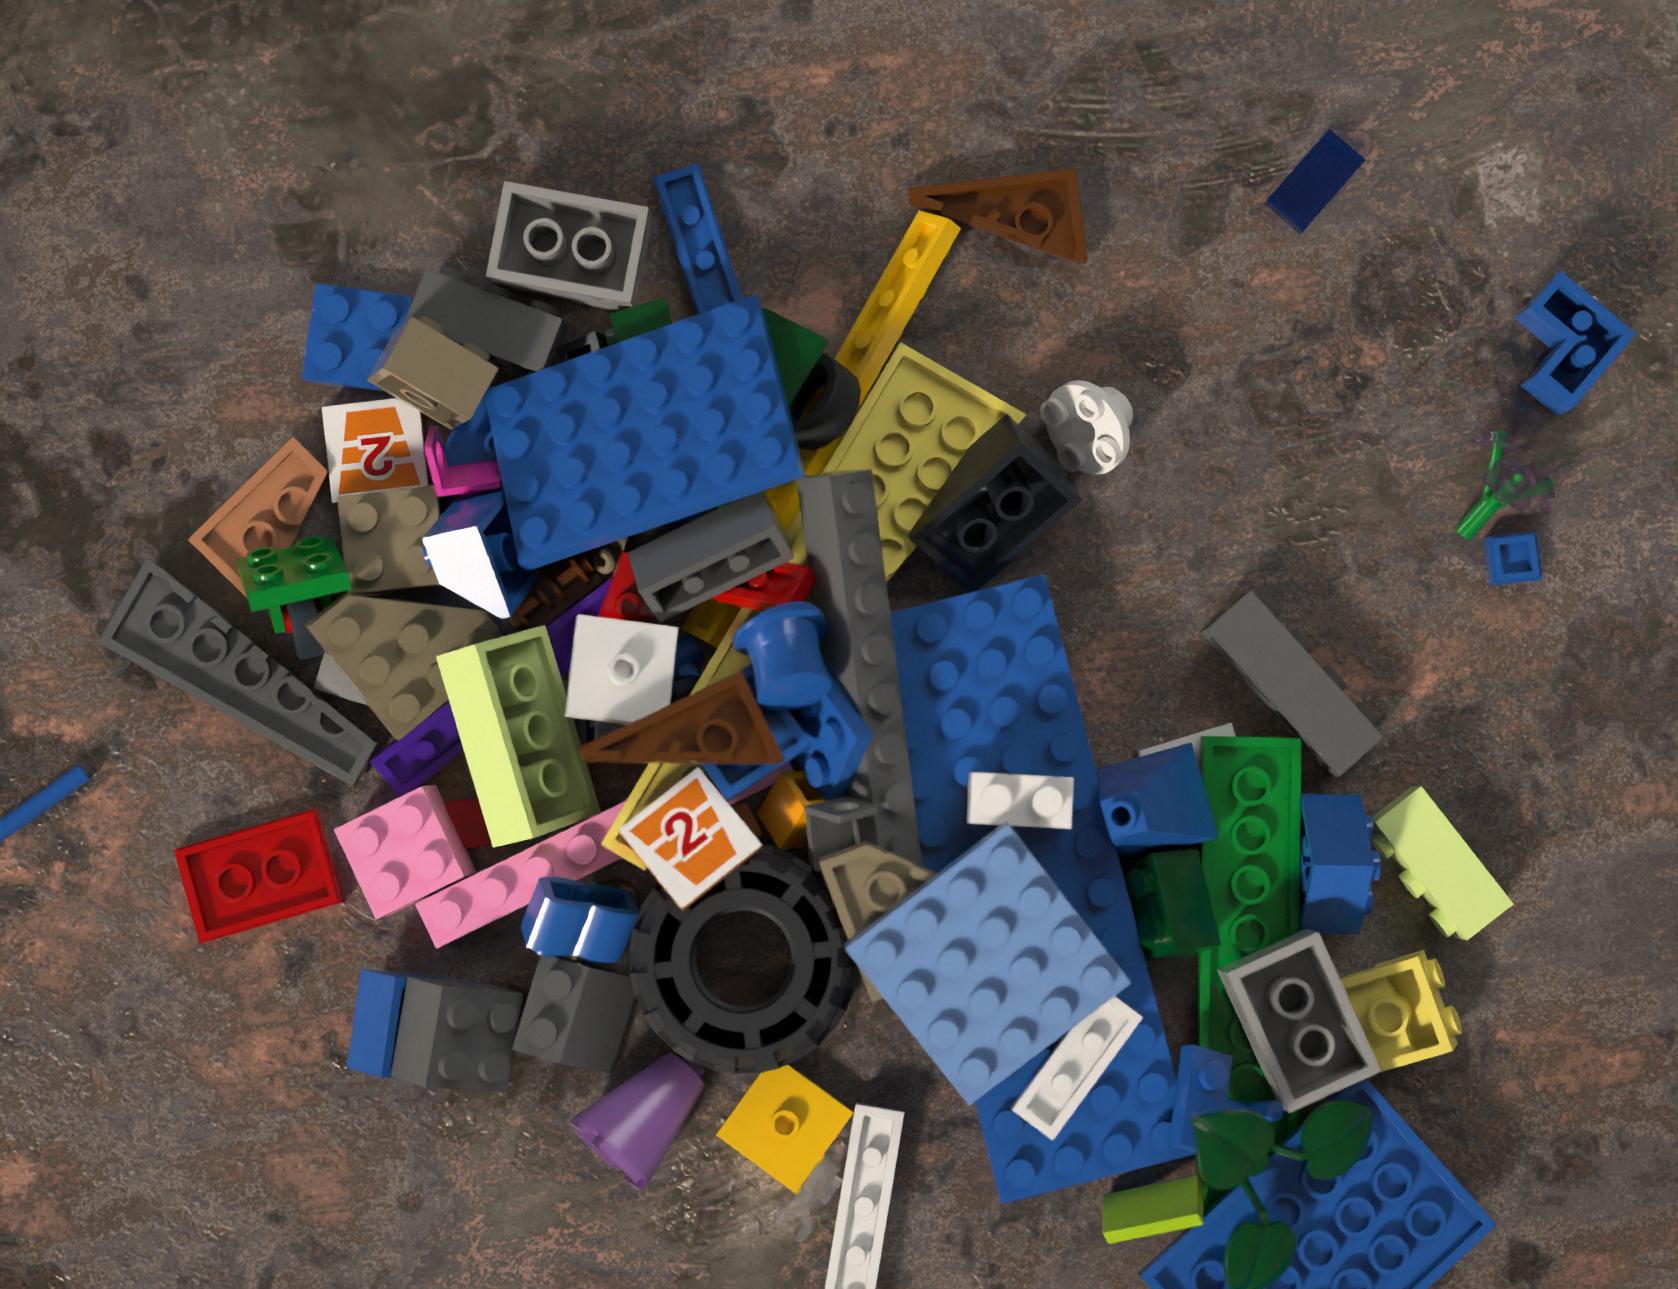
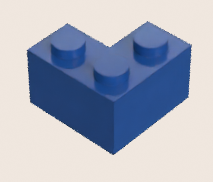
(1581, 341)
(1336, 864)

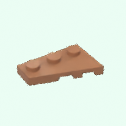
(263, 511)

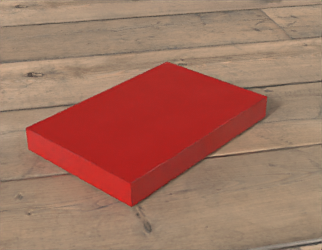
(259, 875)

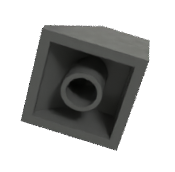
(575, 1014)

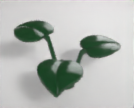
(1237, 1146)

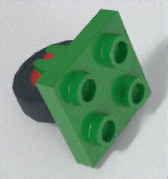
(294, 586)

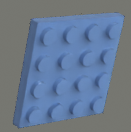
(987, 963)

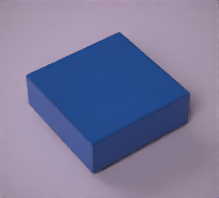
(1513, 558)

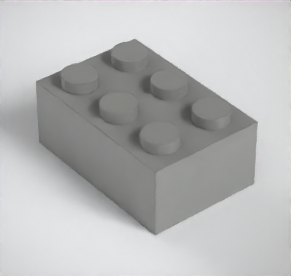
(569, 247)
(1299, 1020)

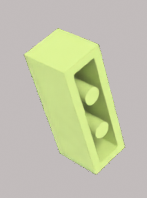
(1438, 864)

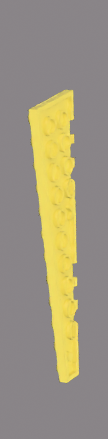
(912, 439)

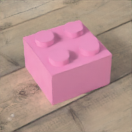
(405, 851)

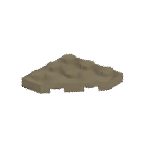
(392, 650)
(867, 884)

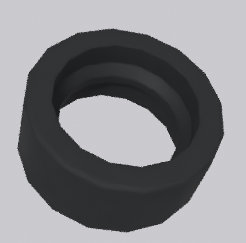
(834, 410)

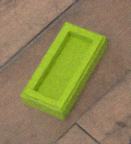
(1153, 1209)

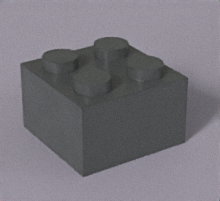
(456, 1035)

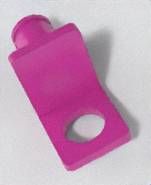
(459, 479)

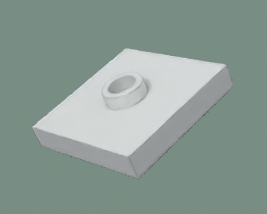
(620, 669)

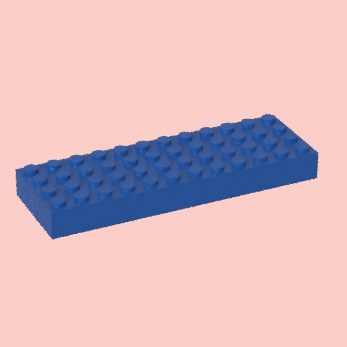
(996, 695)

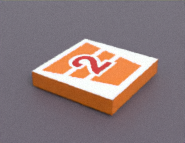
(374, 447)
(690, 839)

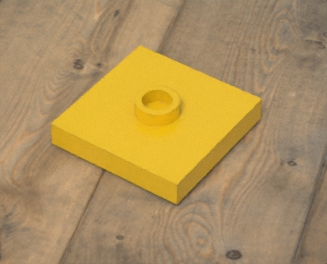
(785, 1124)

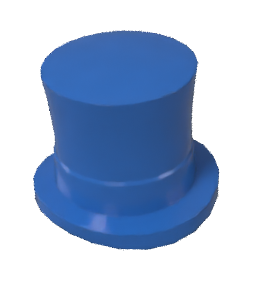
(786, 655)

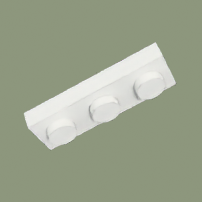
(1075, 1067)

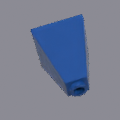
(1156, 803)

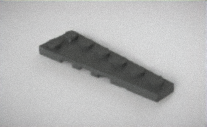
(208, 657)

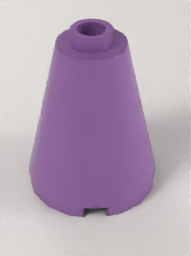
(642, 1117)

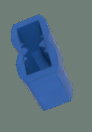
(579, 920)

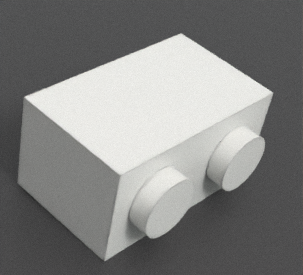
(1020, 800)

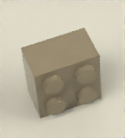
(433, 372)
(385, 540)

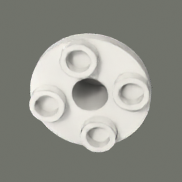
(1088, 426)

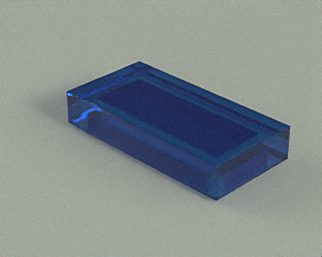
(1314, 181)

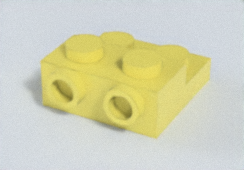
(1403, 1010)

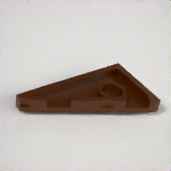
(1025, 208)
(704, 728)

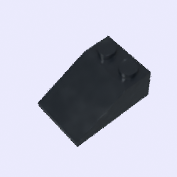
(994, 505)

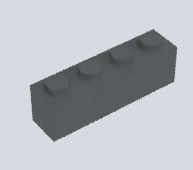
(1292, 683)

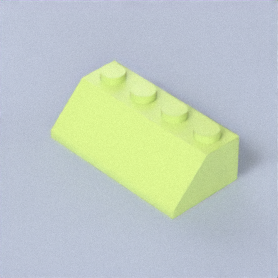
(517, 736)

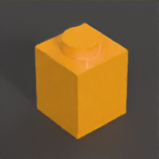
(785, 809)

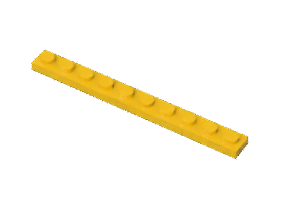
(864, 355)

